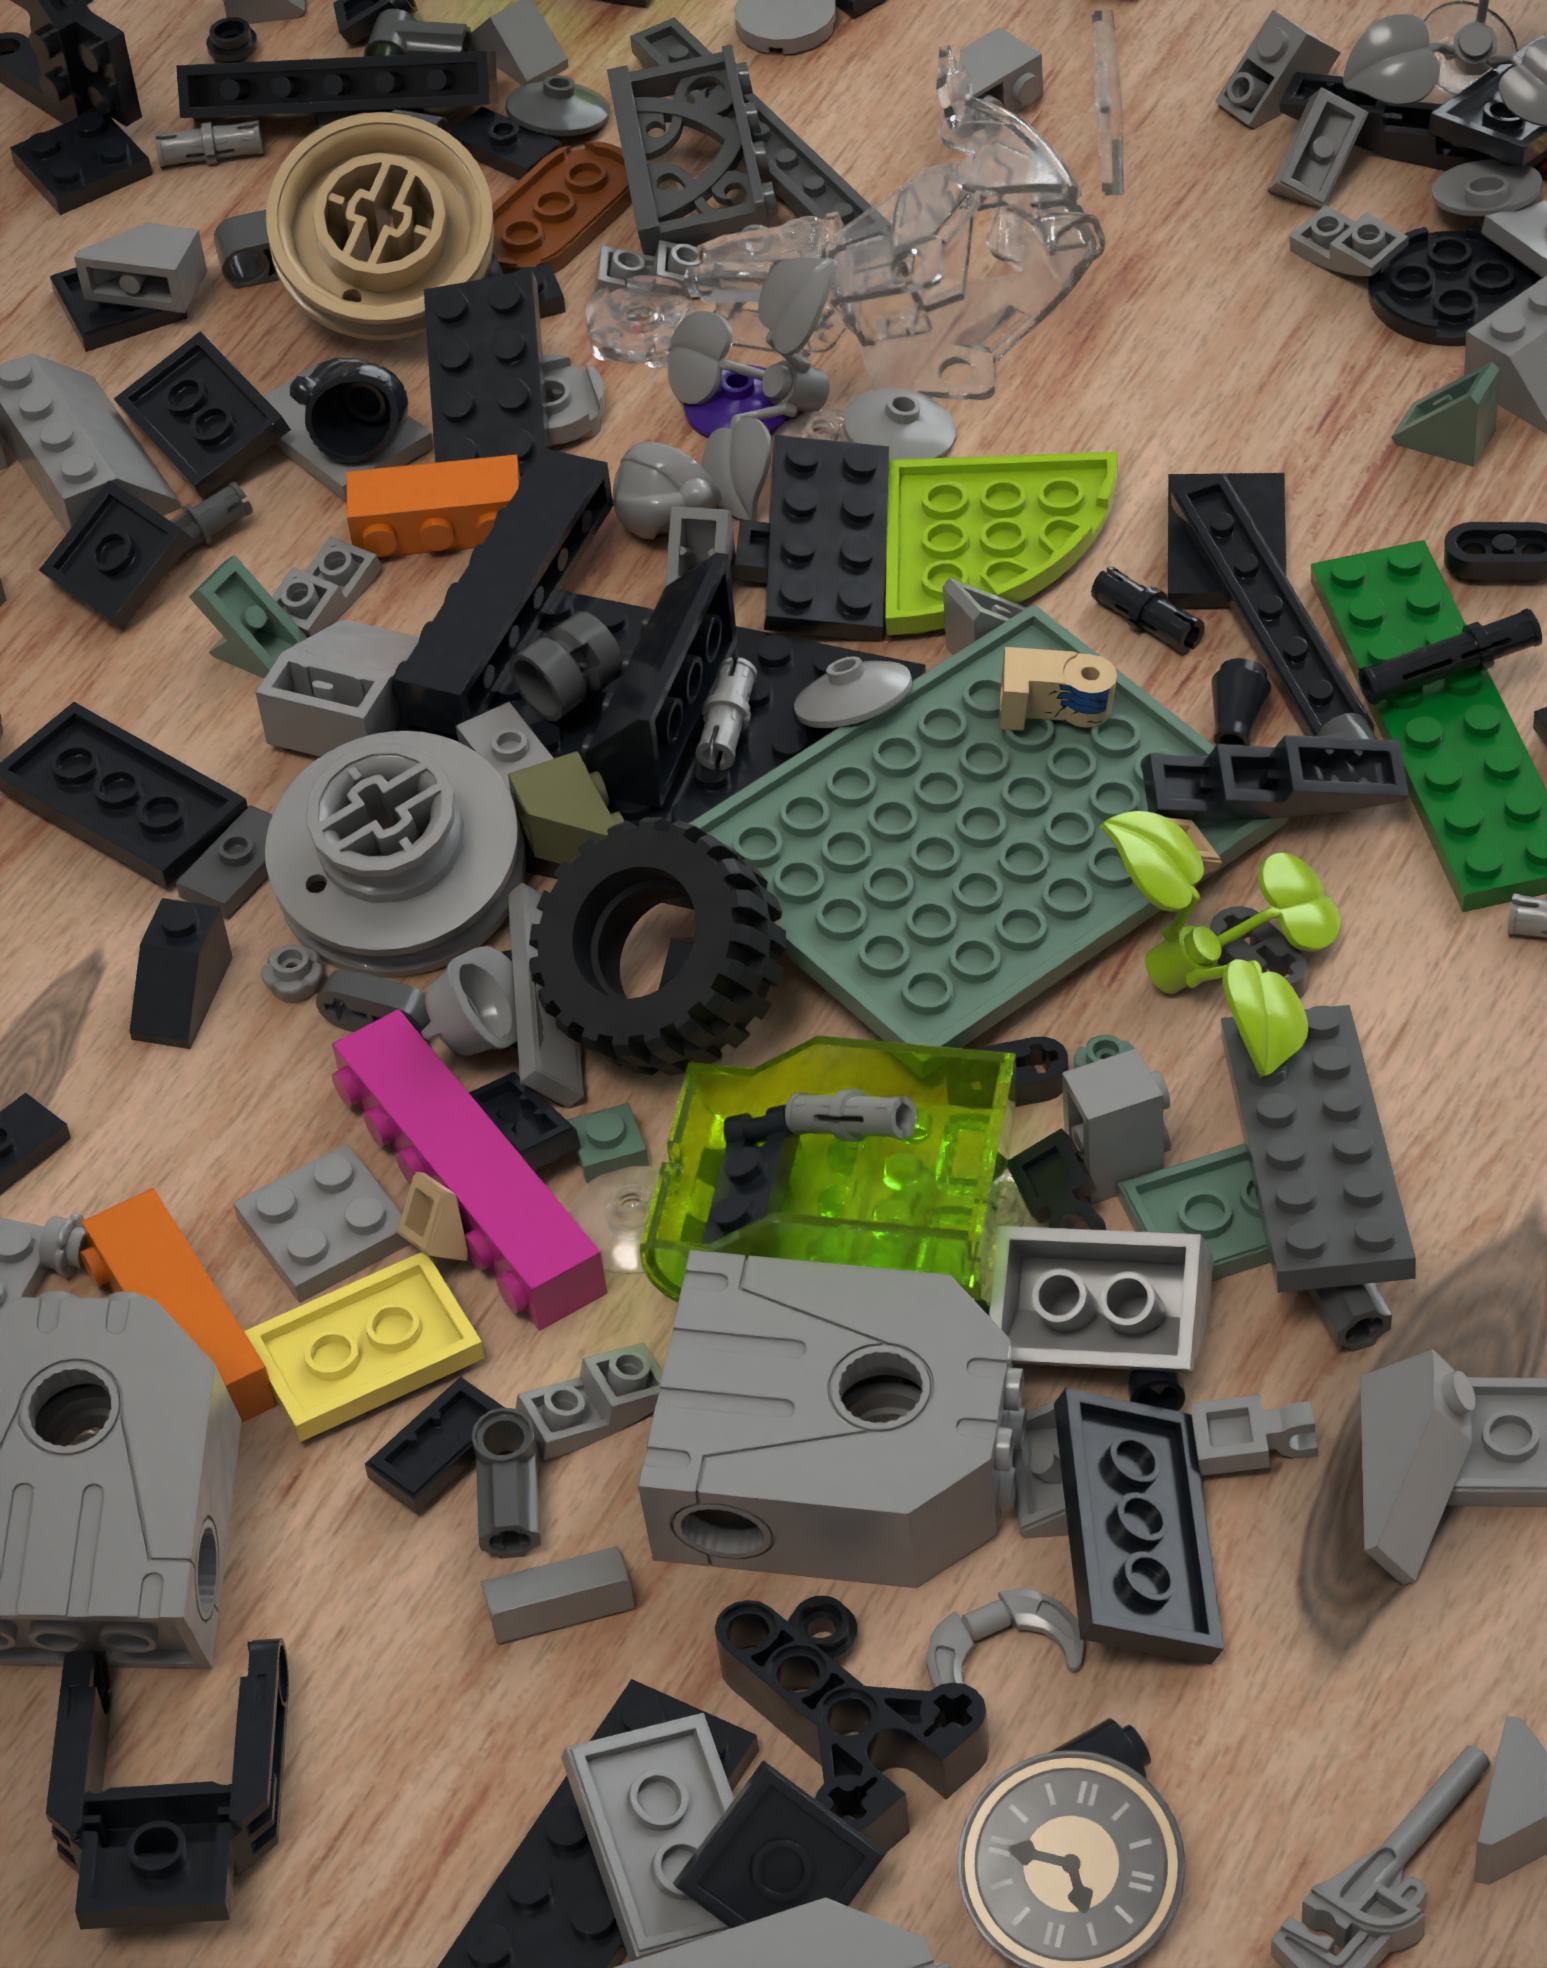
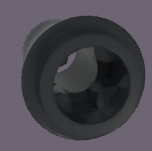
(1238, 700)

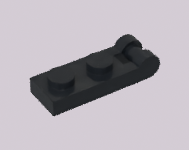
(751, 1177)

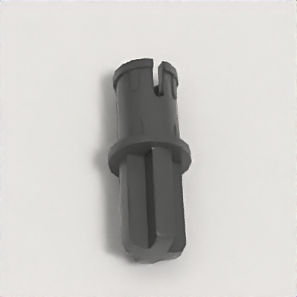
(213, 514)

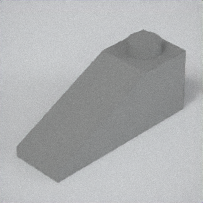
(1411, 1456)

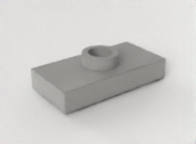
(503, 740)

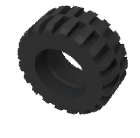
(601, 902)

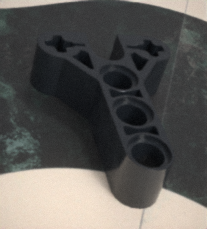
(928, 1732)

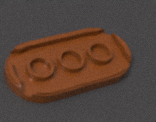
(560, 207)

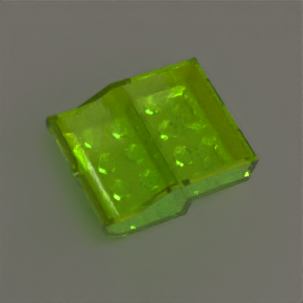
(860, 1203)

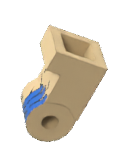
(1055, 687)

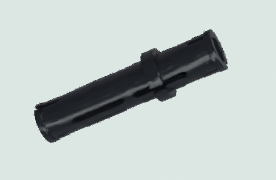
(1473, 648)

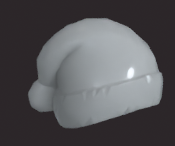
(653, 480)

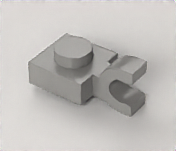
(1239, 1434)

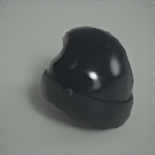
(351, 408)

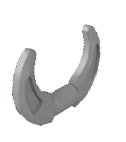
(1023, 1607)

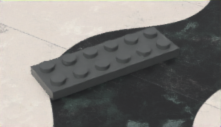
(1320, 1160)

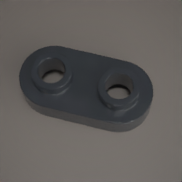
(1497, 550)

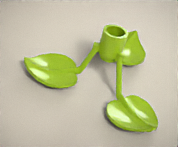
(1262, 1004)

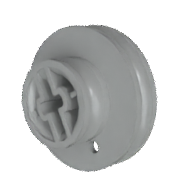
(411, 852)

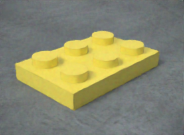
(364, 1345)

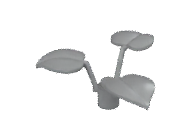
(1400, 67)
(791, 309)

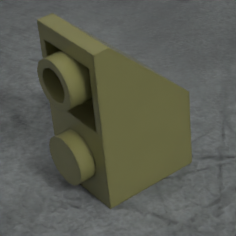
(561, 806)

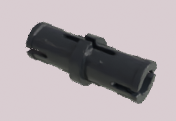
(1147, 610)

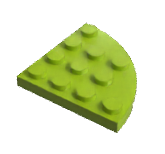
(989, 524)

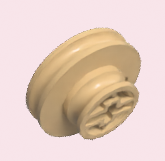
(345, 192)

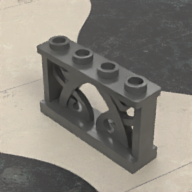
(641, 108)

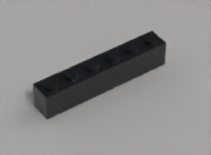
(337, 84)
(503, 591)

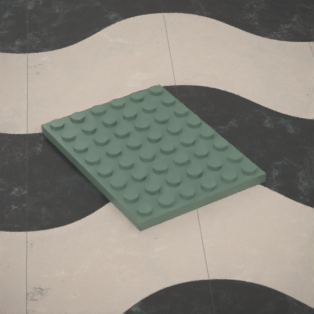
(956, 862)

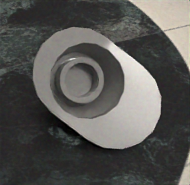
(473, 1003)

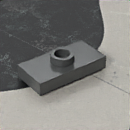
(230, 866)

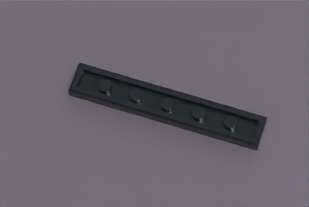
(1265, 604)

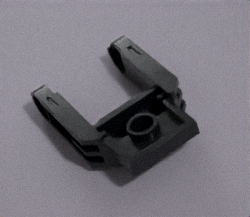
(70, 63)
(167, 1846)

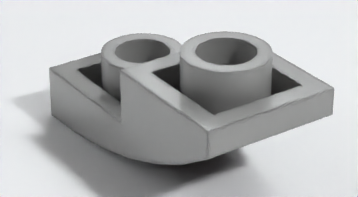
(1347, 245)
(669, 262)
(327, 586)
(607, 1397)

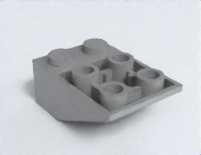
(334, 688)

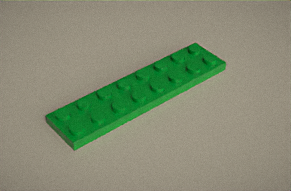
(1455, 735)

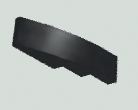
(1388, 128)
(1276, 782)

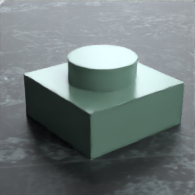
(608, 1141)

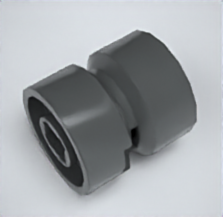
(565, 667)

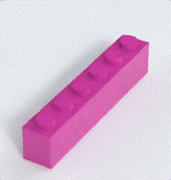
(438, 1129)

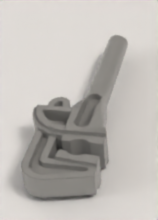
(1368, 1903)

